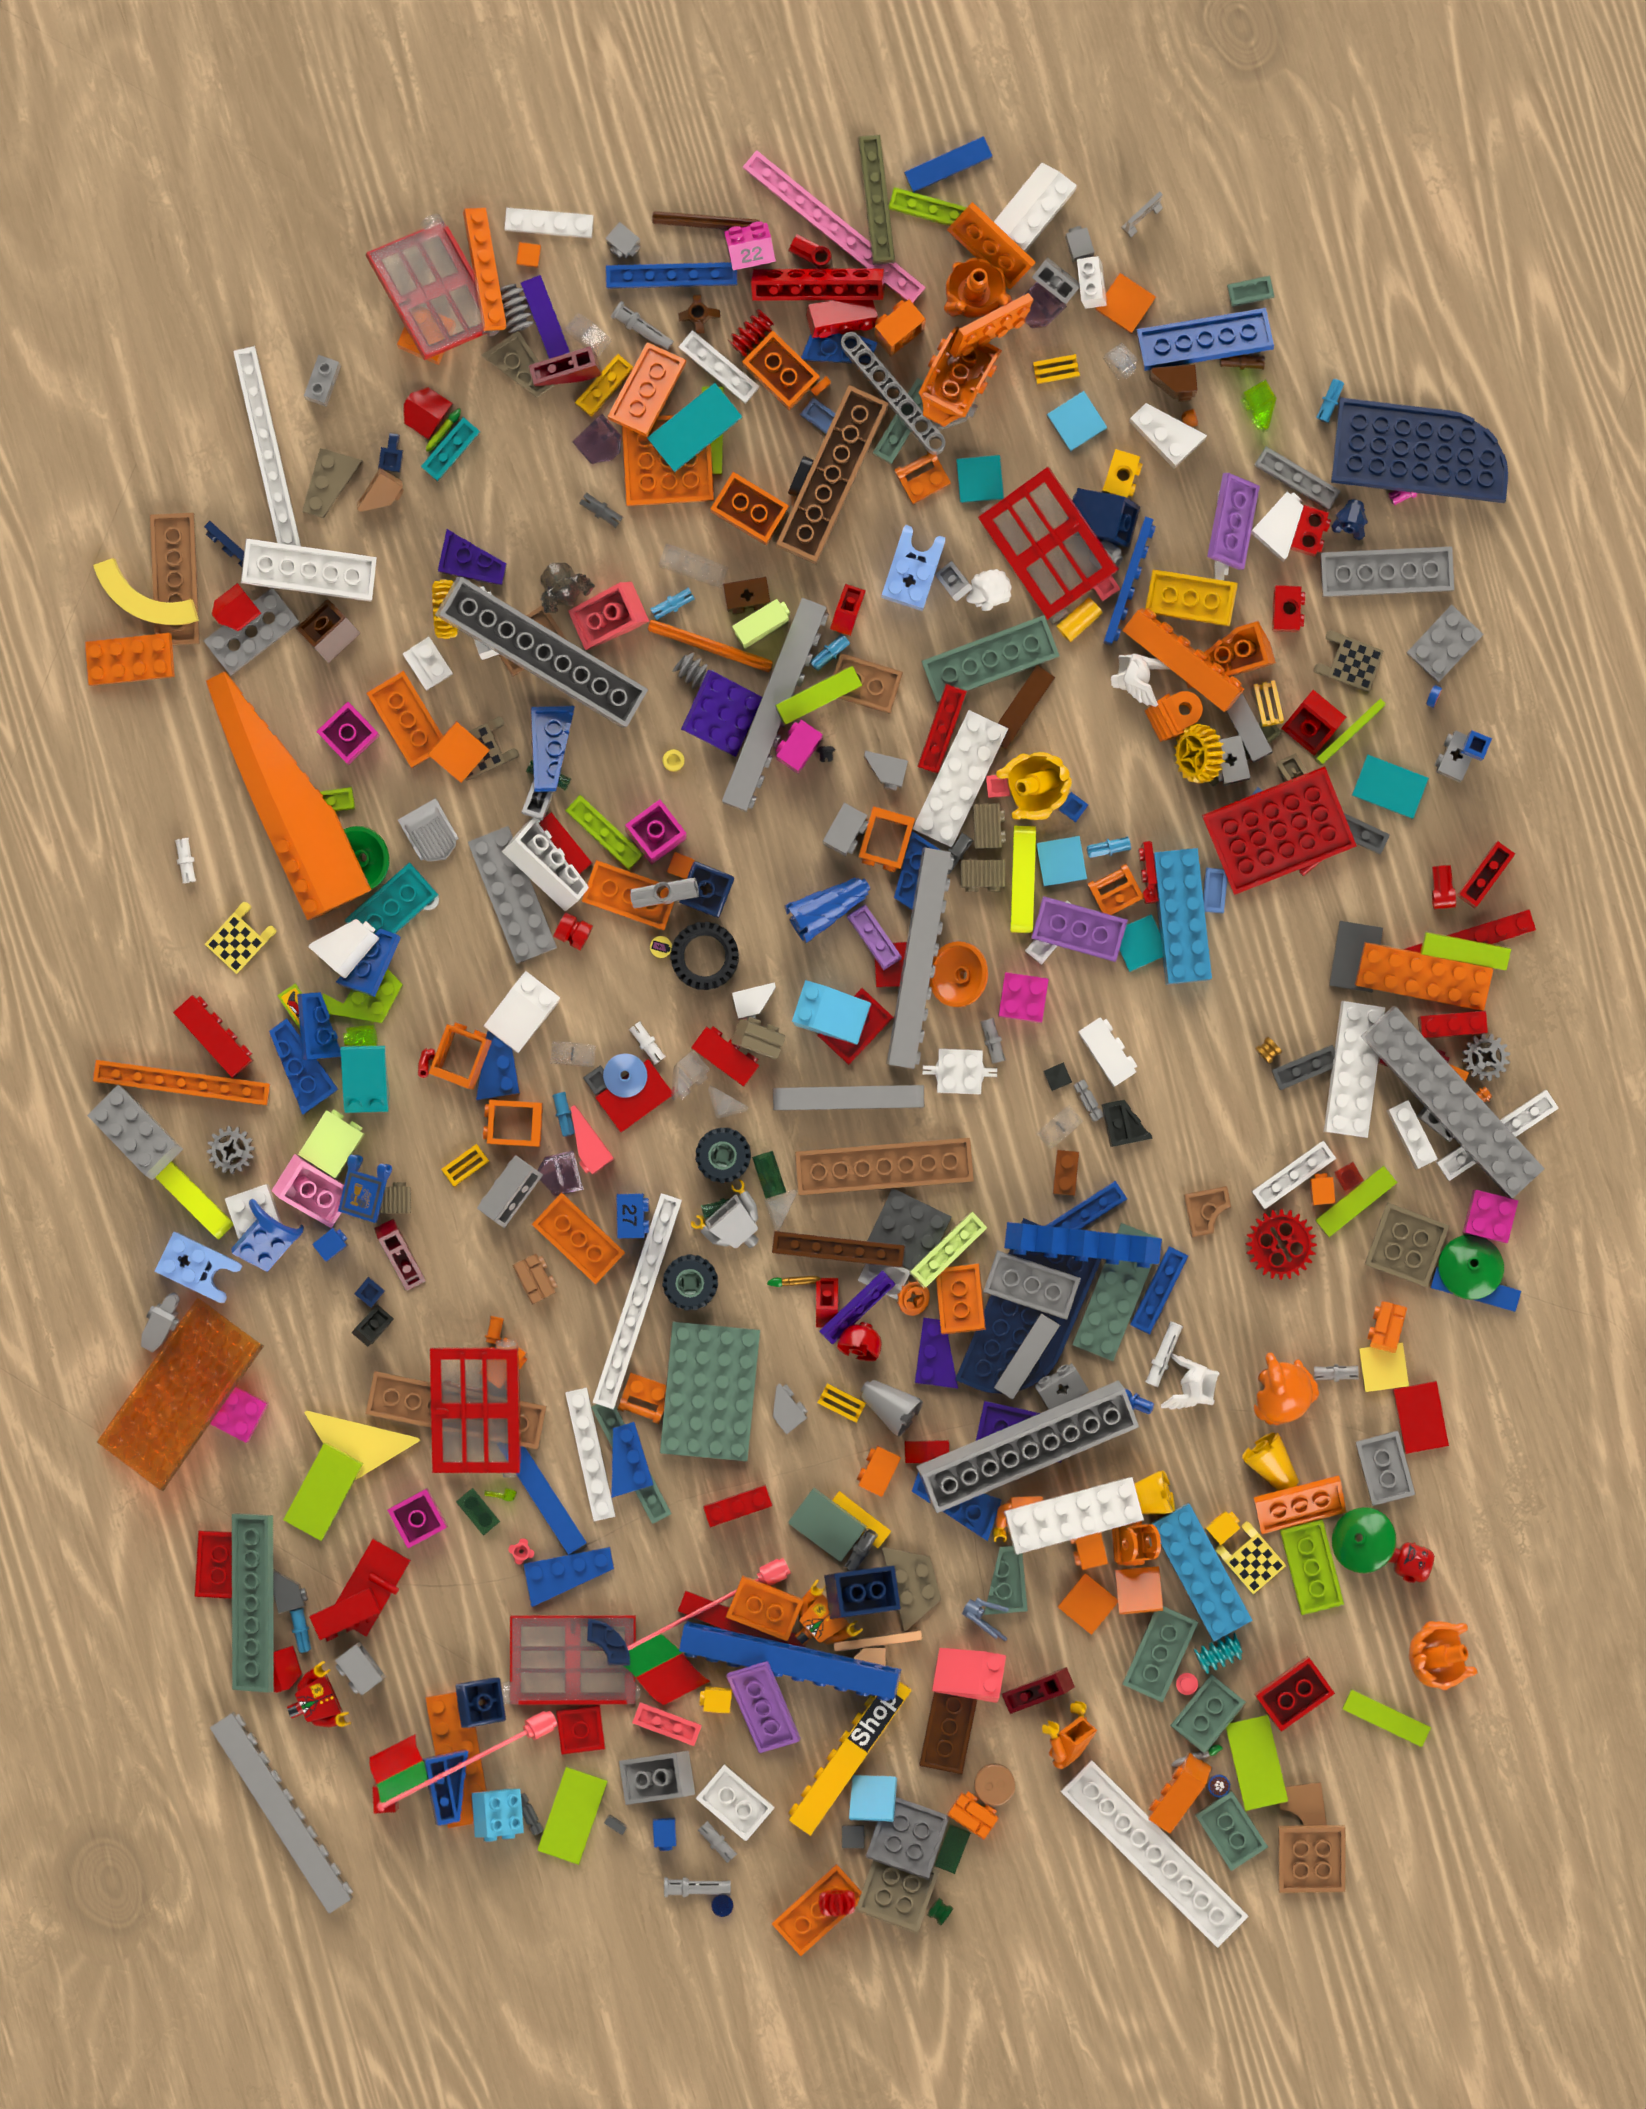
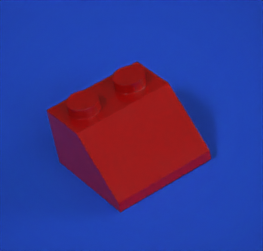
(1313, 722)

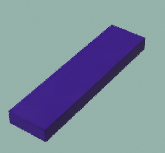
(545, 317)
(857, 1307)

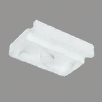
(427, 663)
(898, 1275)

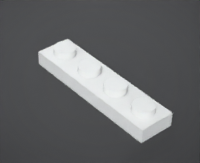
(549, 222)
(718, 367)
(1293, 1174)

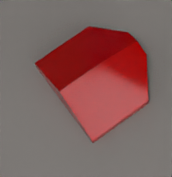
(425, 411)
(234, 608)
(285, 1669)

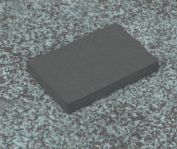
(1348, 953)

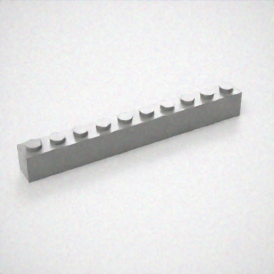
(767, 722)
(918, 958)
(281, 1812)

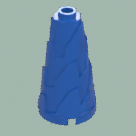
(824, 907)

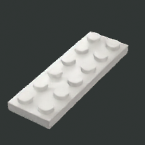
(308, 570)
(960, 778)
(1352, 1072)
(1073, 1515)

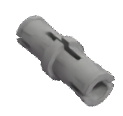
(993, 1040)
(1336, 1373)
(717, 1842)

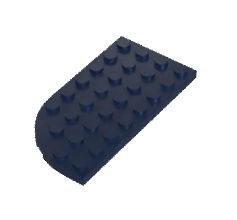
(1417, 451)
(1010, 1323)

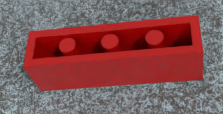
(213, 1036)

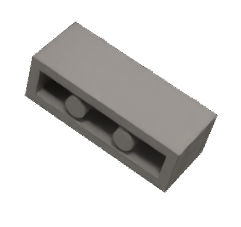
(509, 1191)

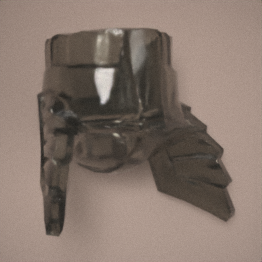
(562, 586)

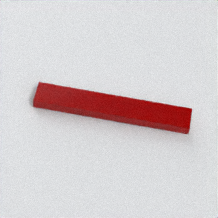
(717, 1616)

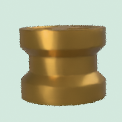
(1268, 1050)

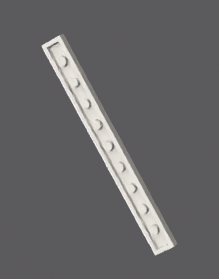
(266, 446)
(637, 1301)

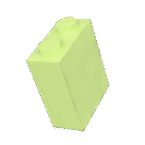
(761, 623)
(332, 1143)

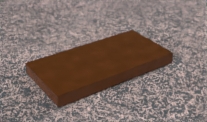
(948, 1732)

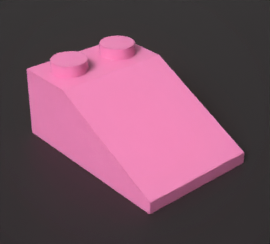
(310, 1190)

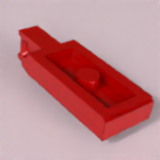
(1148, 875)

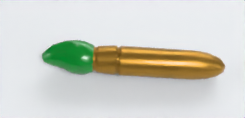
(793, 1281)

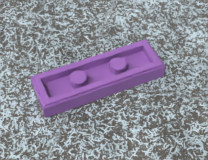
(874, 937)

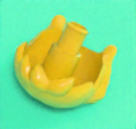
(1036, 784)

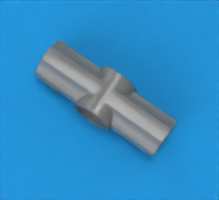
(677, 891)

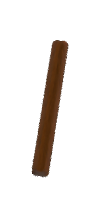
(700, 221)

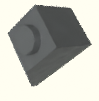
(287, 1593)

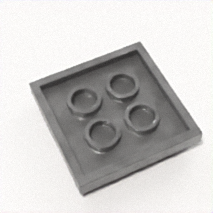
(910, 1840)

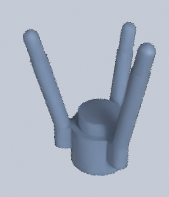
(974, 1611)

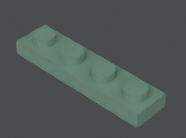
(897, 431)

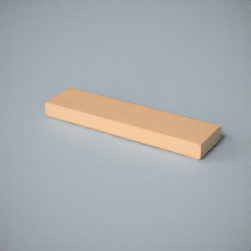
(878, 1640)

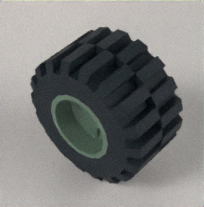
(723, 1155)
(690, 1282)

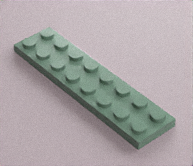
(252, 1603)

